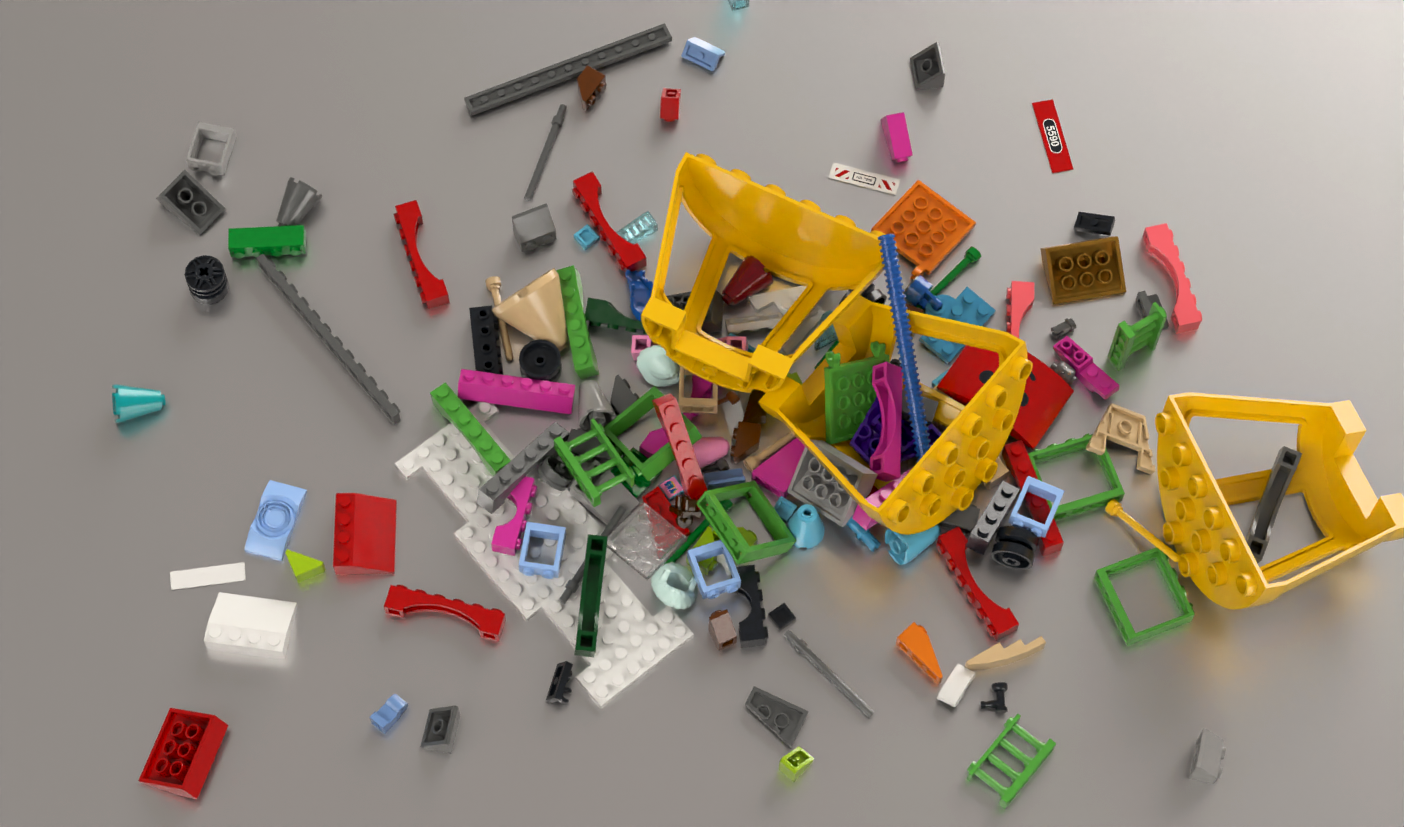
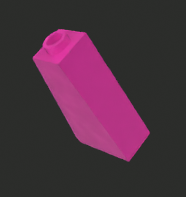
(778, 470)

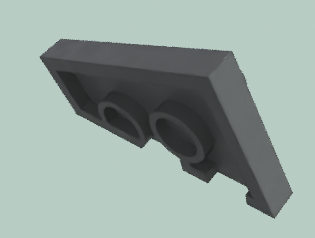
(777, 714)

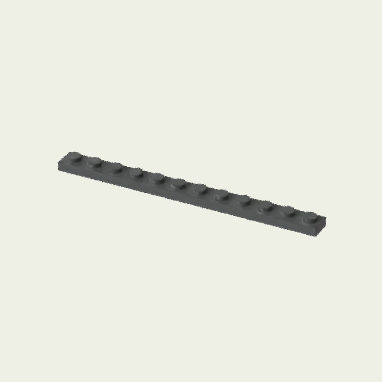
(567, 69)
(333, 343)

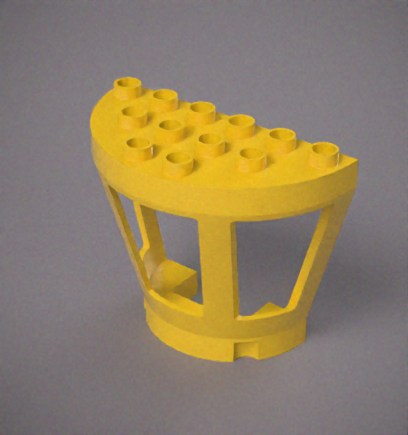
(786, 237)
(963, 452)
(1327, 475)

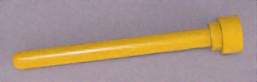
(1114, 509)

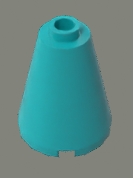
(135, 402)

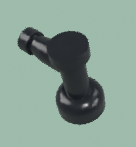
(999, 704)

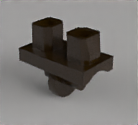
(685, 509)

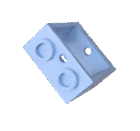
(1042, 490)
(546, 532)
(708, 551)

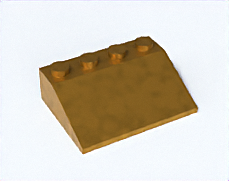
(1084, 269)

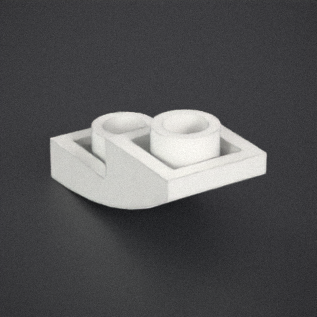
(955, 685)

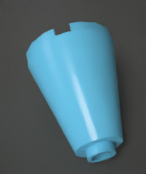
(806, 527)
(907, 547)

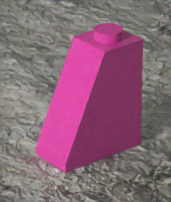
(897, 136)

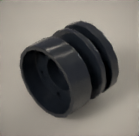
(206, 280)

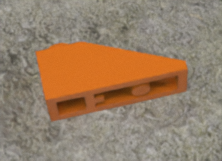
(918, 647)

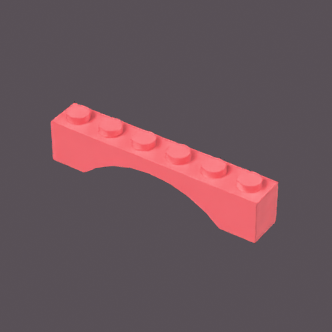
(1161, 245)
(1021, 301)

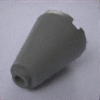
(296, 203)

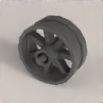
(555, 473)

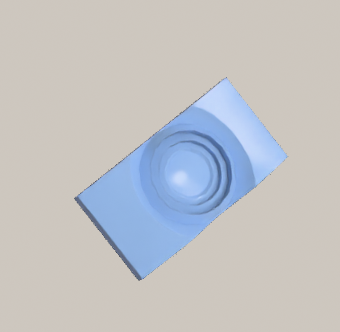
(275, 520)

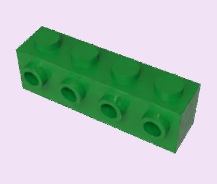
(267, 241)

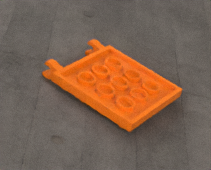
(924, 227)

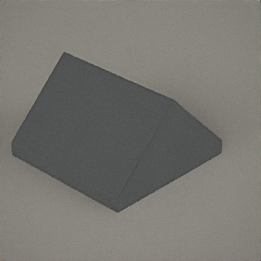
(928, 68)
(441, 729)

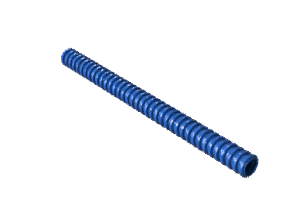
(904, 344)

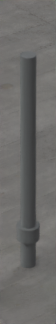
(556, 124)
(572, 585)
(801, 646)

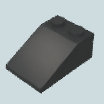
(190, 202)

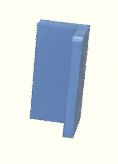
(702, 53)
(724, 478)

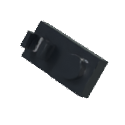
(1094, 223)
(561, 677)

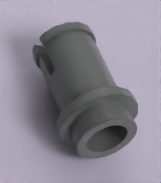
(1063, 328)

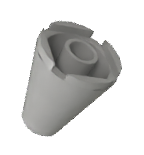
(593, 405)

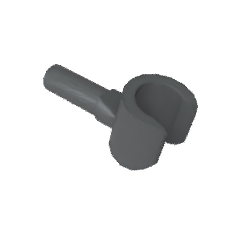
(721, 464)

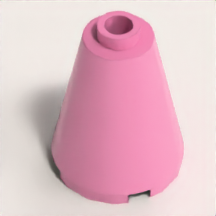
(710, 450)

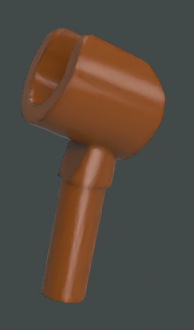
(730, 396)

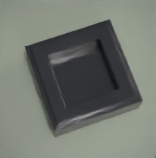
(782, 616)

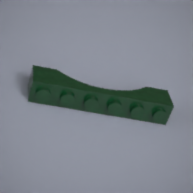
(604, 312)
(590, 596)

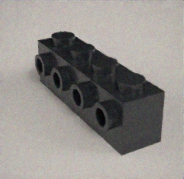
(484, 340)

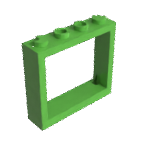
(628, 417)
(1085, 504)
(730, 534)
(1170, 576)

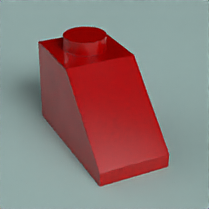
(670, 104)

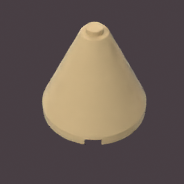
(537, 310)

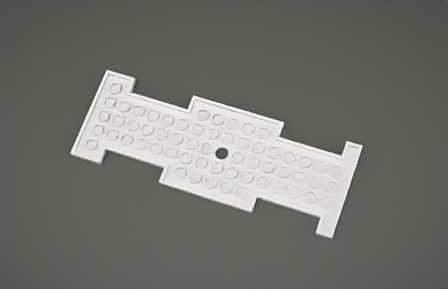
(627, 636)

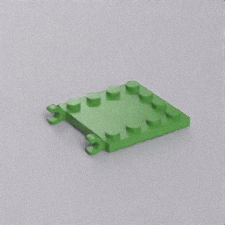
(849, 392)

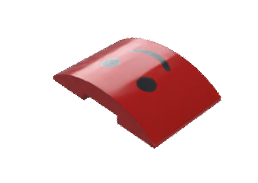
(1042, 398)

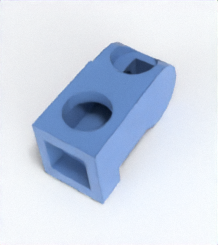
(389, 713)

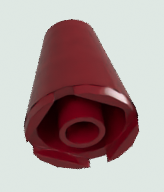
(746, 281)

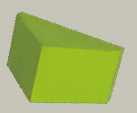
(304, 566)
(795, 763)

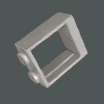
(212, 132)

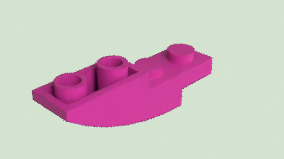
(1086, 371)

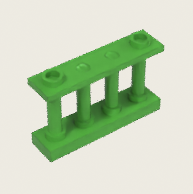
(1132, 338)
(585, 477)
(1018, 779)

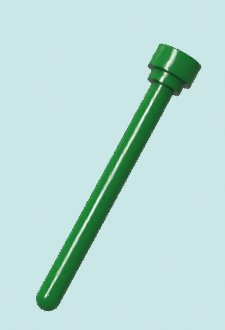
(971, 255)
(726, 504)

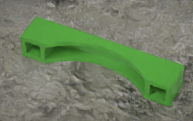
(580, 342)
(458, 414)

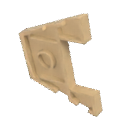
(1124, 429)

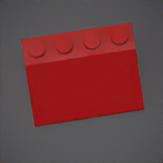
(364, 534)
(184, 752)

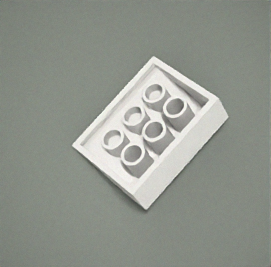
(250, 625)

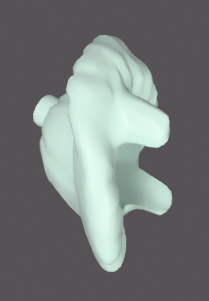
(658, 367)
(675, 585)

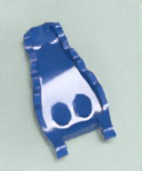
(640, 291)

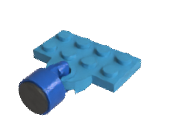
(965, 308)

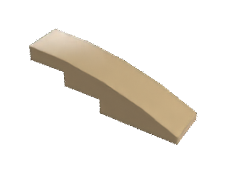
(1000, 656)

